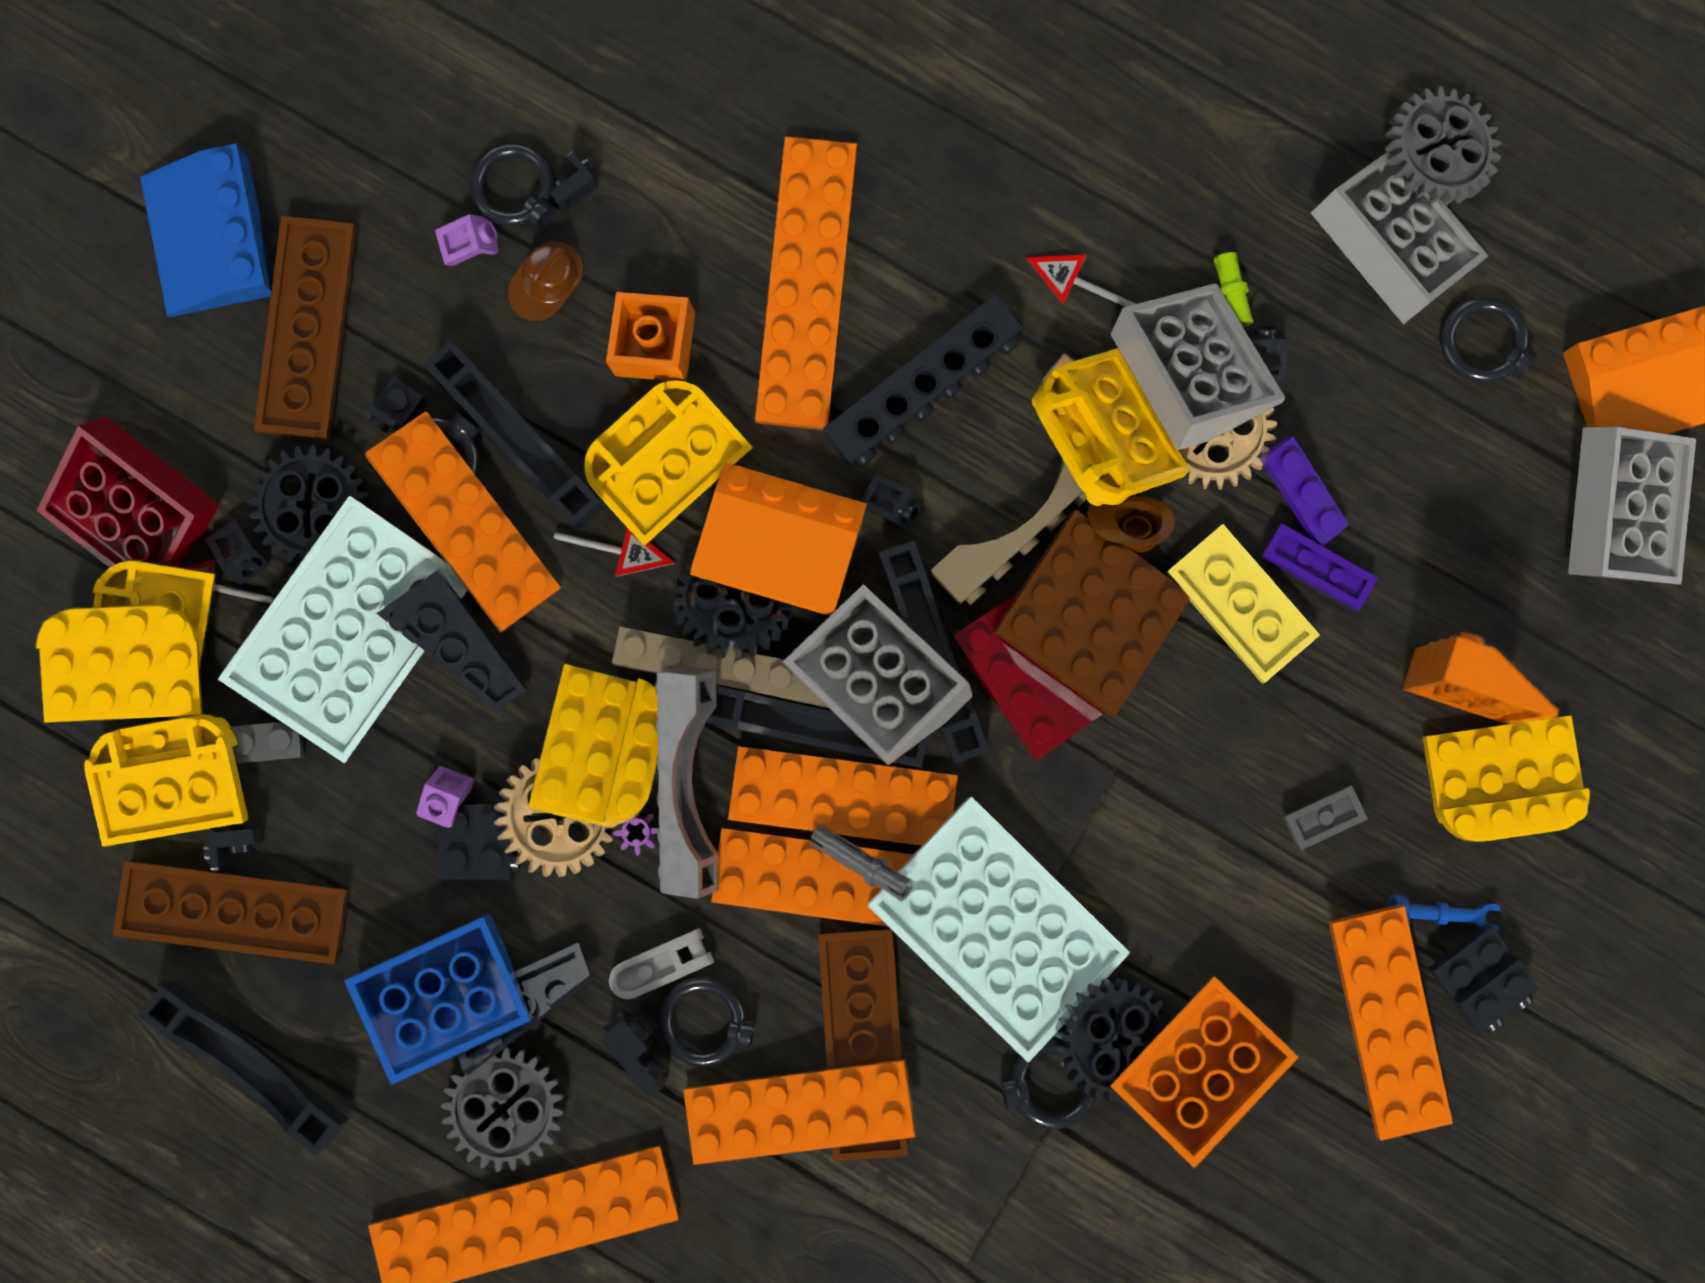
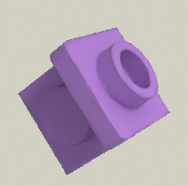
(466, 239)
(443, 796)

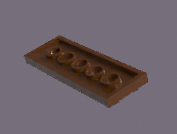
(305, 328)
(230, 912)
(860, 1014)

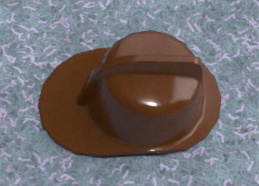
(545, 280)
(1134, 523)

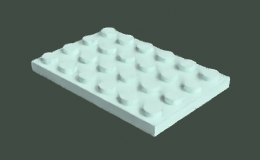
(320, 648)
(999, 928)

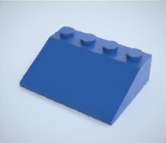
(207, 231)
(439, 998)

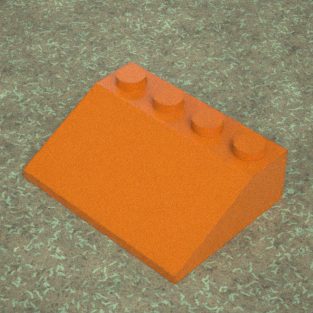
(1643, 375)
(778, 539)
(1475, 680)
(1204, 1071)

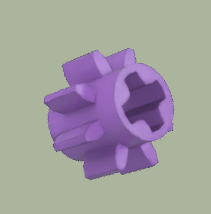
(648, 831)

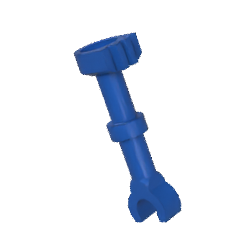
(1442, 913)

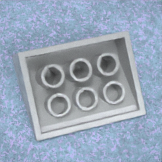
(1397, 240)
(1195, 364)
(1632, 505)
(878, 676)

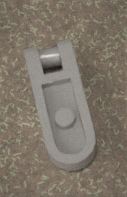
(659, 966)

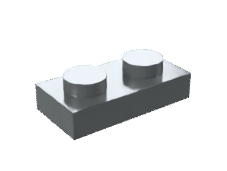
(266, 742)
(1325, 817)

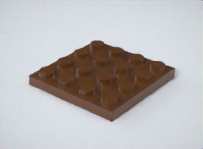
(1092, 614)

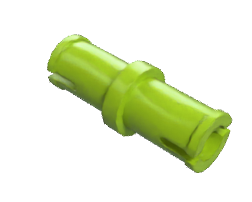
(1233, 287)

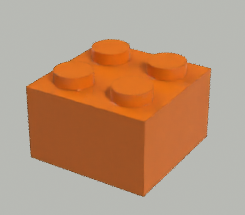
(651, 336)

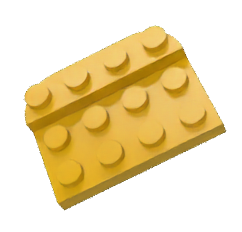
(1106, 429)
(661, 456)
(153, 584)
(119, 664)
(598, 749)
(165, 779)
(1507, 779)

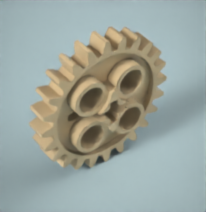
(1241, 449)
(560, 848)

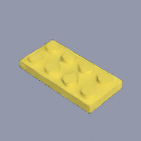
(1243, 604)

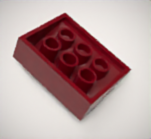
(124, 499)
(1030, 699)

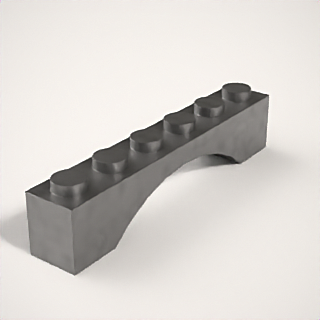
(686, 855)

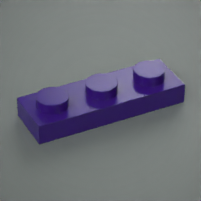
(1304, 490)
(1319, 567)

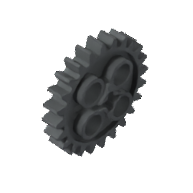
(1432, 116)
(524, 1132)

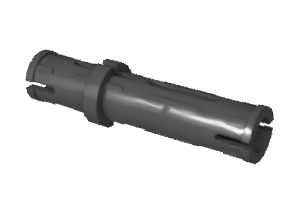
(872, 869)

